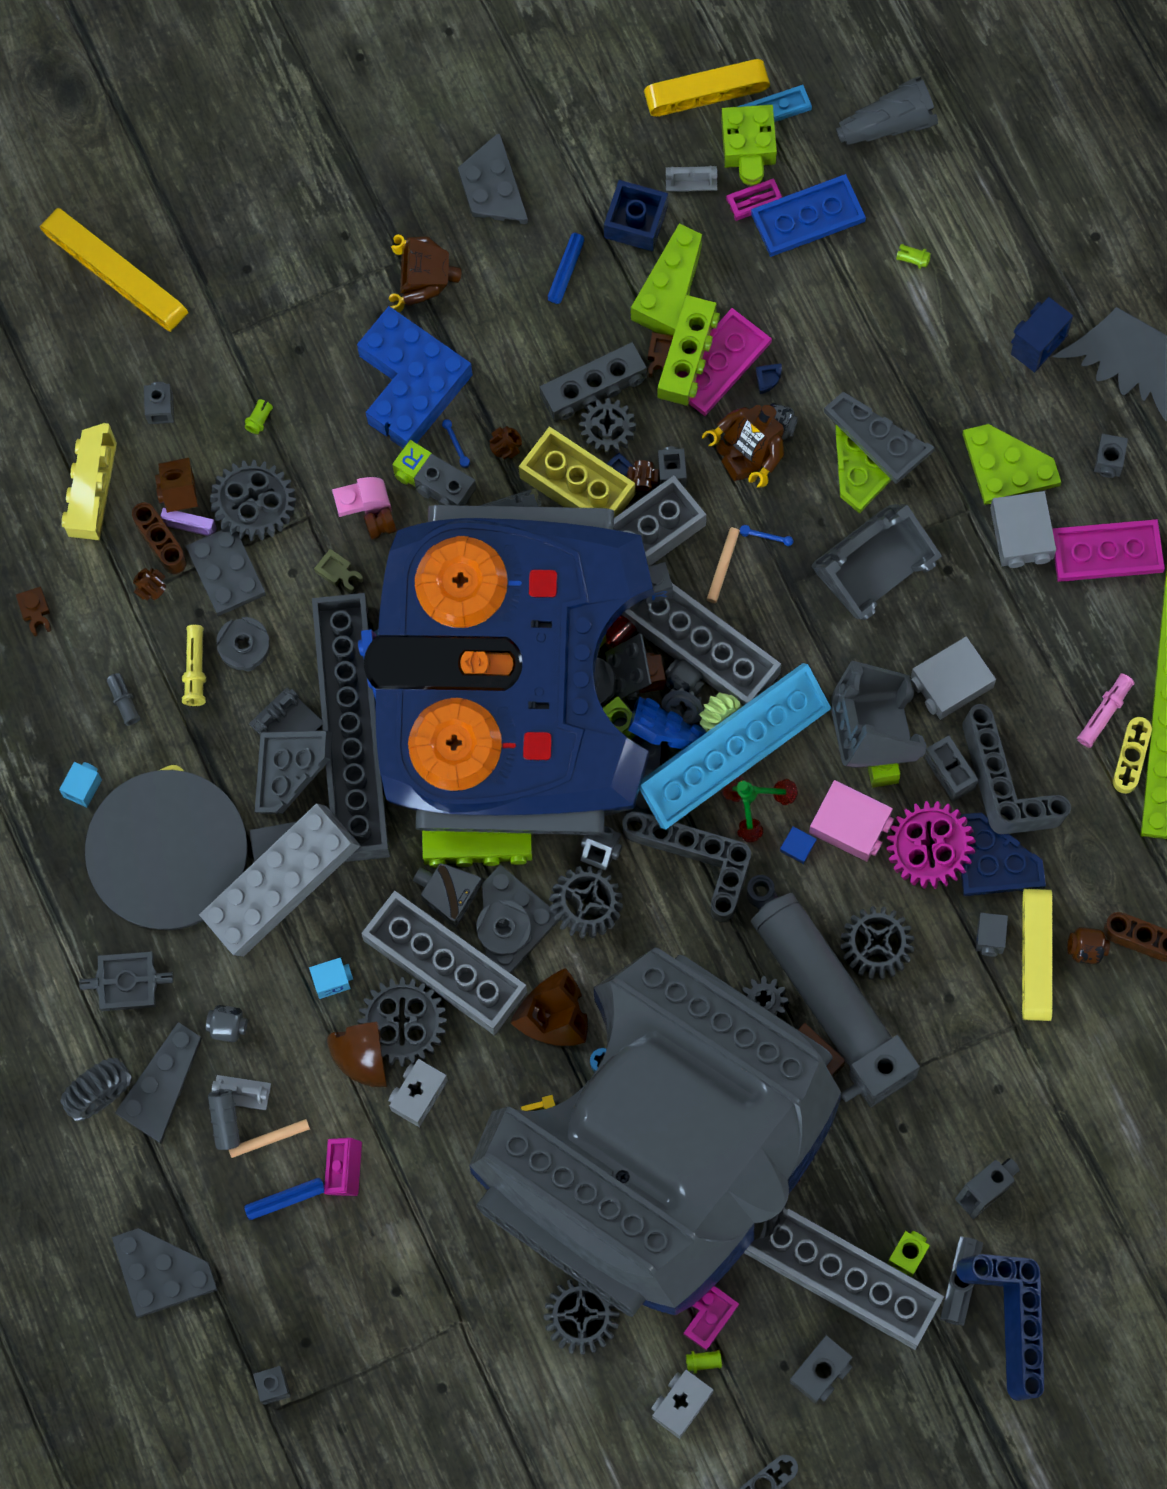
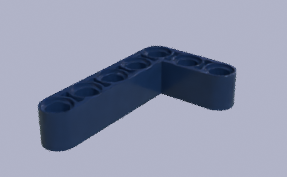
(1021, 1314)

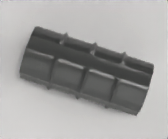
(224, 1119)

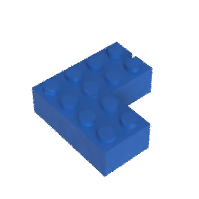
(422, 373)

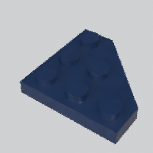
(998, 862)

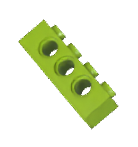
(694, 312)

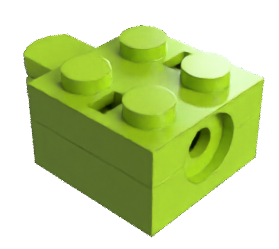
(750, 140)

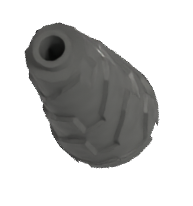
(893, 114)

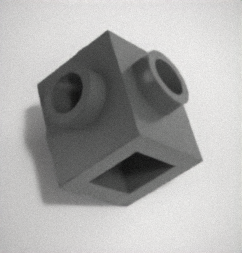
(601, 849)

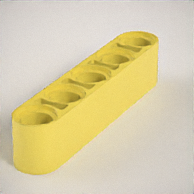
(1037, 955)

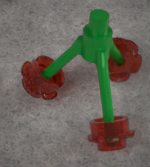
(737, 790)

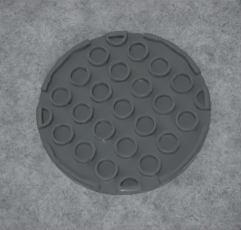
(164, 848)

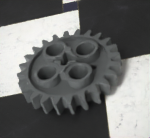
(252, 500)
(427, 1021)

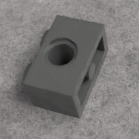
(828, 1354)

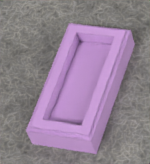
(189, 522)

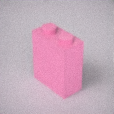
(851, 821)

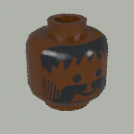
(1088, 945)

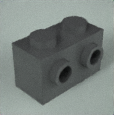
(444, 482)

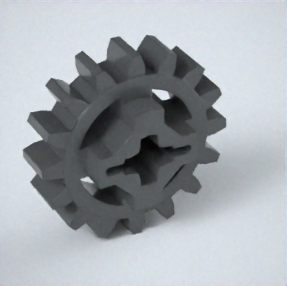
(595, 426)

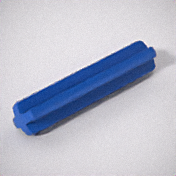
(566, 268)
(284, 1198)

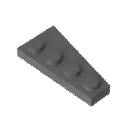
(883, 442)

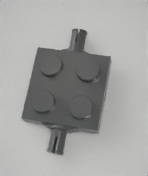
(126, 981)

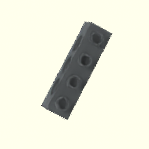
(624, 359)

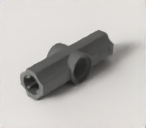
(957, 1298)

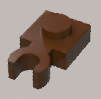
(658, 351)
(734, 461)
(34, 606)

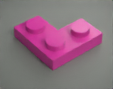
(714, 1312)

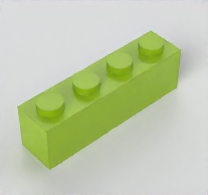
(475, 847)

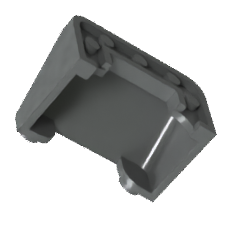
(876, 559)
(872, 717)

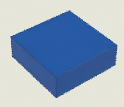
(798, 845)

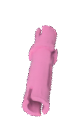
(1111, 701)

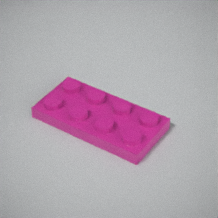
(732, 352)
(1108, 550)

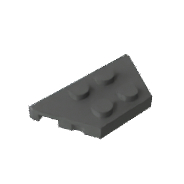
(491, 184)

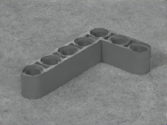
(1001, 781)
(697, 852)

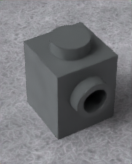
(158, 403)

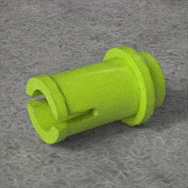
(914, 256)
(257, 418)
(703, 1361)

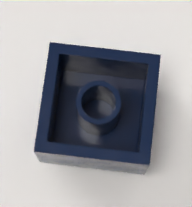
(636, 215)
(1041, 333)

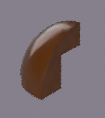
(553, 1012)
(359, 1053)

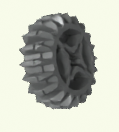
(596, 906)
(885, 951)
(95, 1089)
(568, 1316)

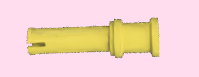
(194, 677)

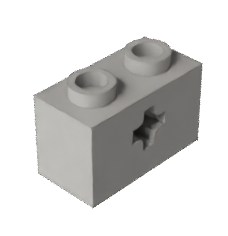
(431, 1084)
(696, 1396)

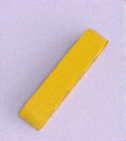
(706, 87)

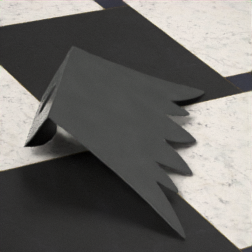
(1126, 348)

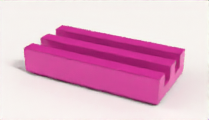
(735, 208)

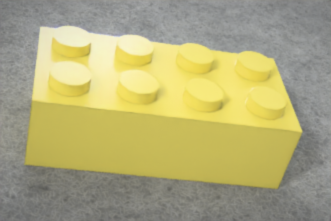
(574, 475)

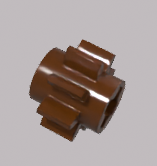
(505, 442)
(643, 475)
(149, 584)

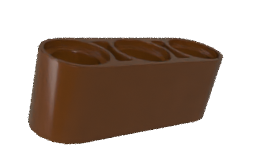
(154, 527)
(1129, 938)

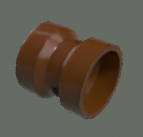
(380, 523)

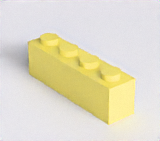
(90, 482)

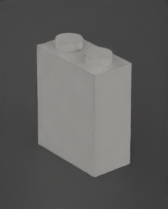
(1023, 529)
(952, 678)

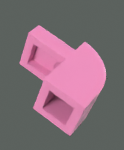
(366, 495)

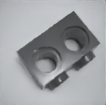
(950, 768)

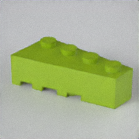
(669, 282)

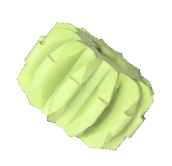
(718, 710)

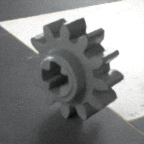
(769, 990)

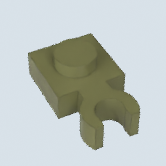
(336, 569)

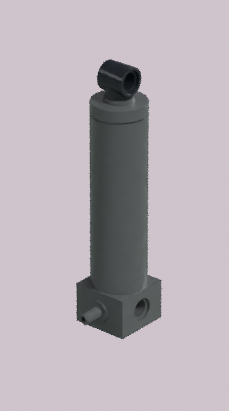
(831, 996)

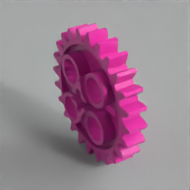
(954, 841)

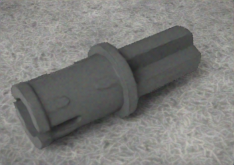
(123, 699)

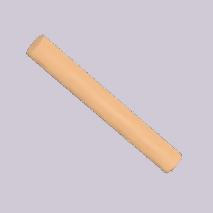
(723, 565)
(270, 1138)

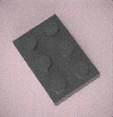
(225, 571)

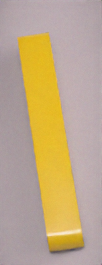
(114, 269)

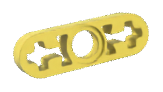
(1130, 735)

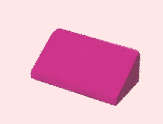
(343, 1167)

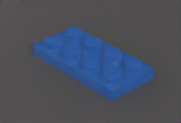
(808, 215)

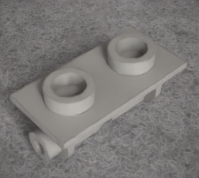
(691, 179)
(245, 1092)

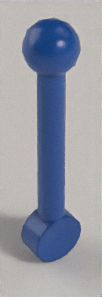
(464, 461)
(745, 531)

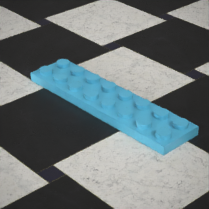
(734, 746)

